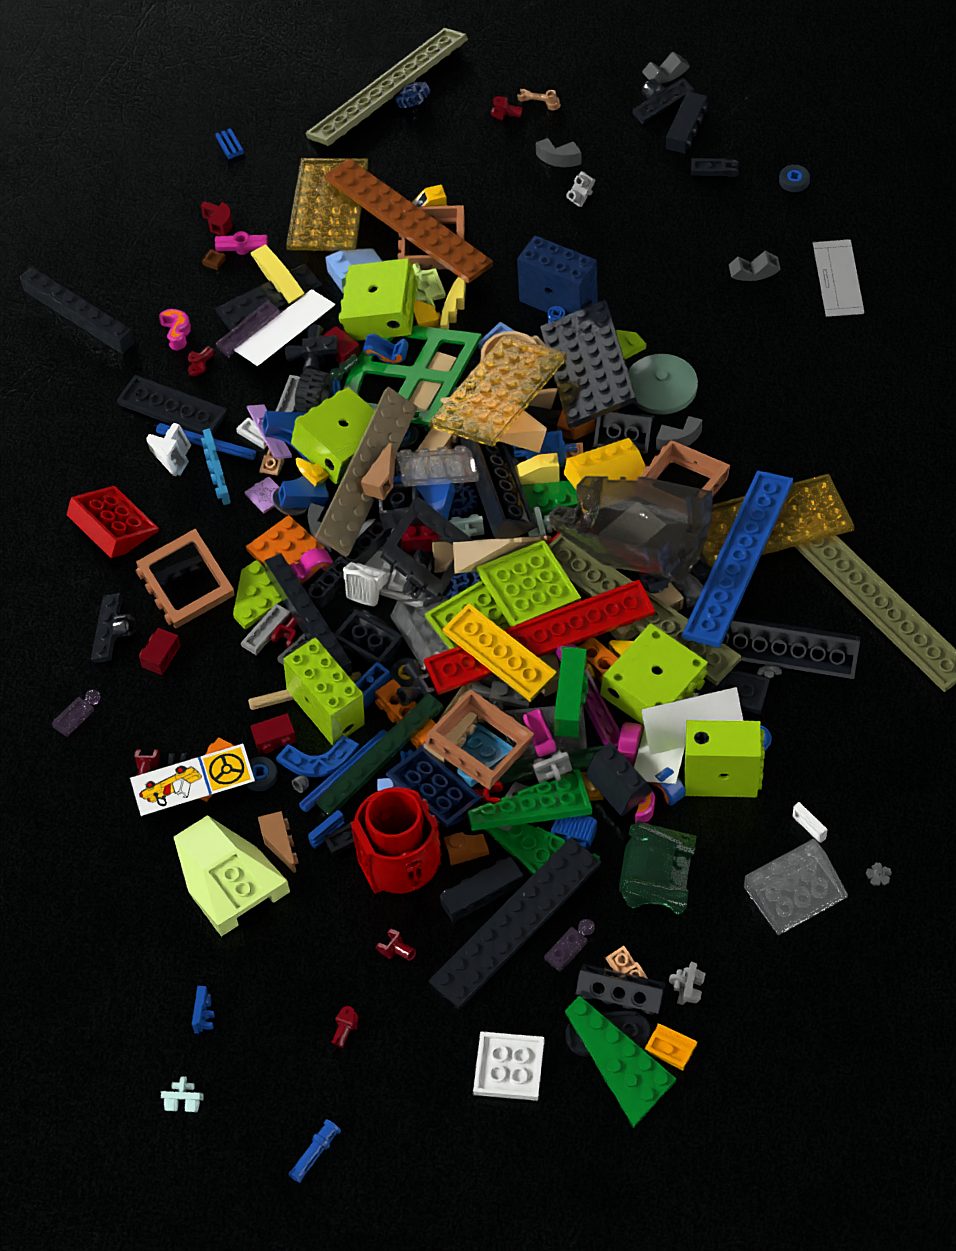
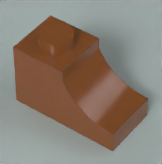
(465, 847)

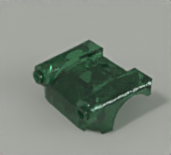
(656, 867)

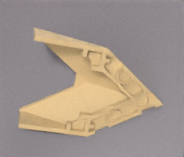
(526, 430)
(474, 553)

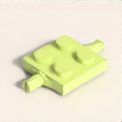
(429, 285)

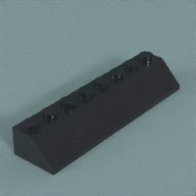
(500, 490)
(794, 647)

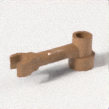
(550, 98)

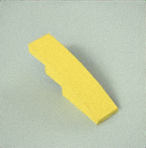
(277, 273)
(454, 301)

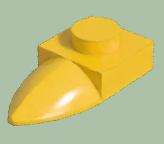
(312, 472)

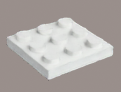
(509, 1066)

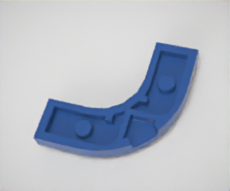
(318, 765)

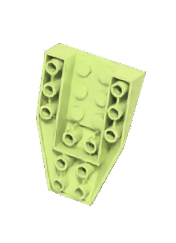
(226, 873)

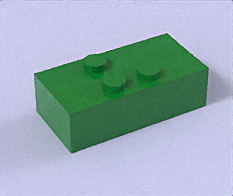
(571, 692)

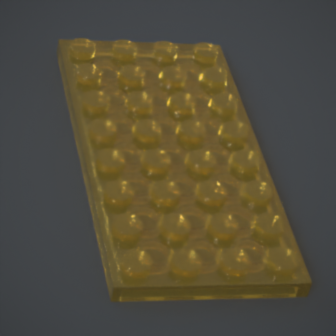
(321, 213)
(498, 390)
(809, 514)

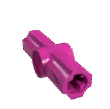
(240, 242)

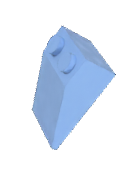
(338, 263)

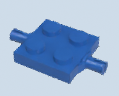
(552, 443)

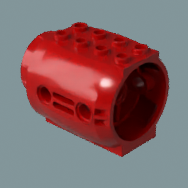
(396, 840)

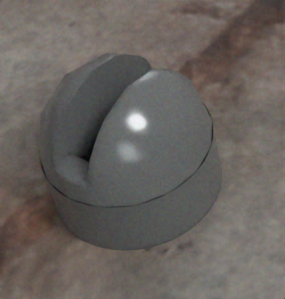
(300, 783)

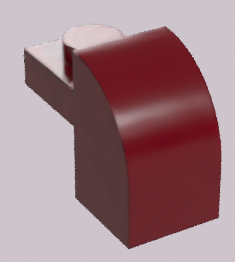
(219, 217)

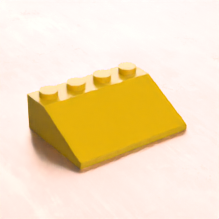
(612, 460)

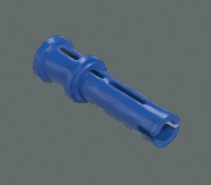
(320, 1142)

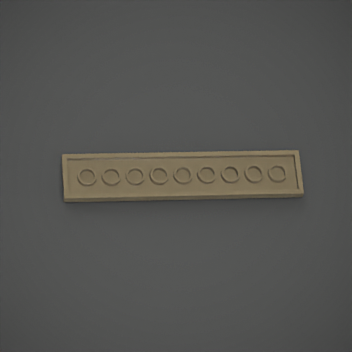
(350, 503)

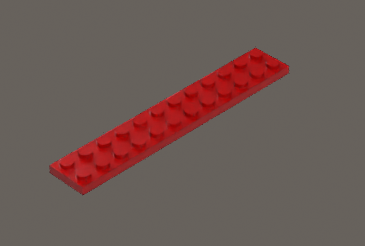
(547, 632)

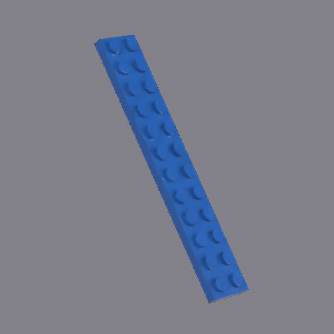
(737, 559)

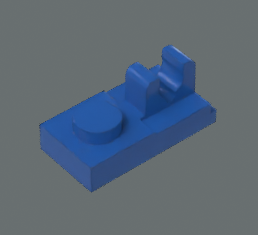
(201, 1013)

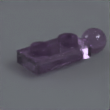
(76, 713)
(569, 945)

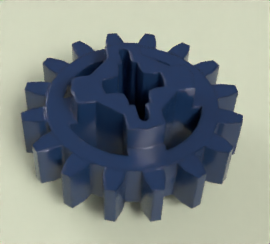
(412, 95)
(460, 505)
(461, 582)

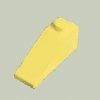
(539, 469)

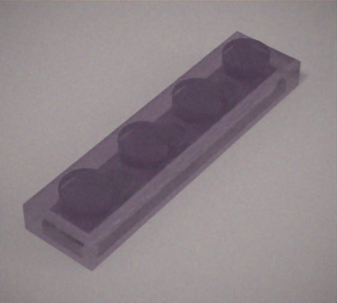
(247, 328)

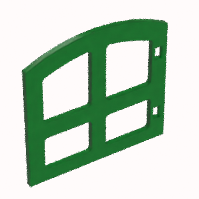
(419, 372)

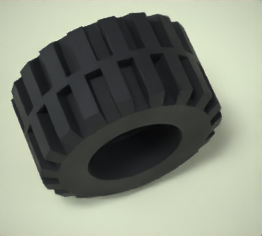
(312, 389)

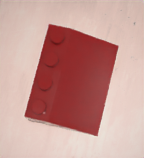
(111, 520)

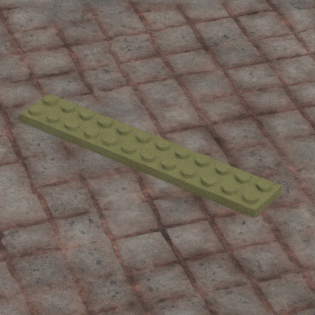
(386, 86)
(594, 578)
(884, 608)

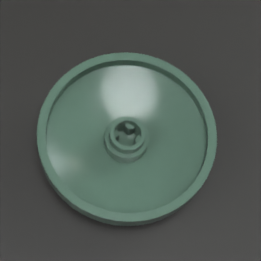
(663, 383)

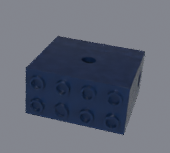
(556, 277)

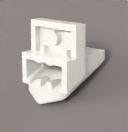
(171, 449)
(364, 583)

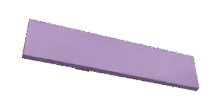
(277, 447)

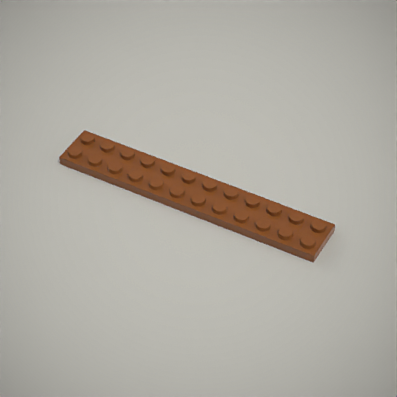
(409, 220)

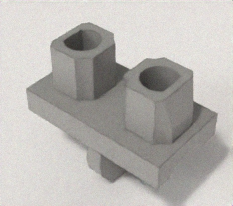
(581, 189)
(552, 767)
(684, 981)

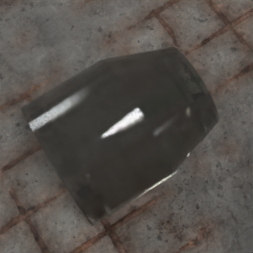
(638, 524)

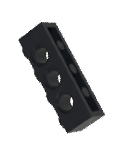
(631, 984)

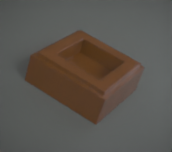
(214, 259)

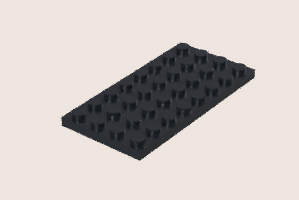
(595, 372)

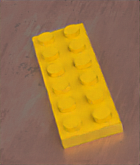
(499, 652)

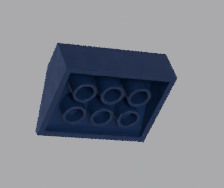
(444, 791)

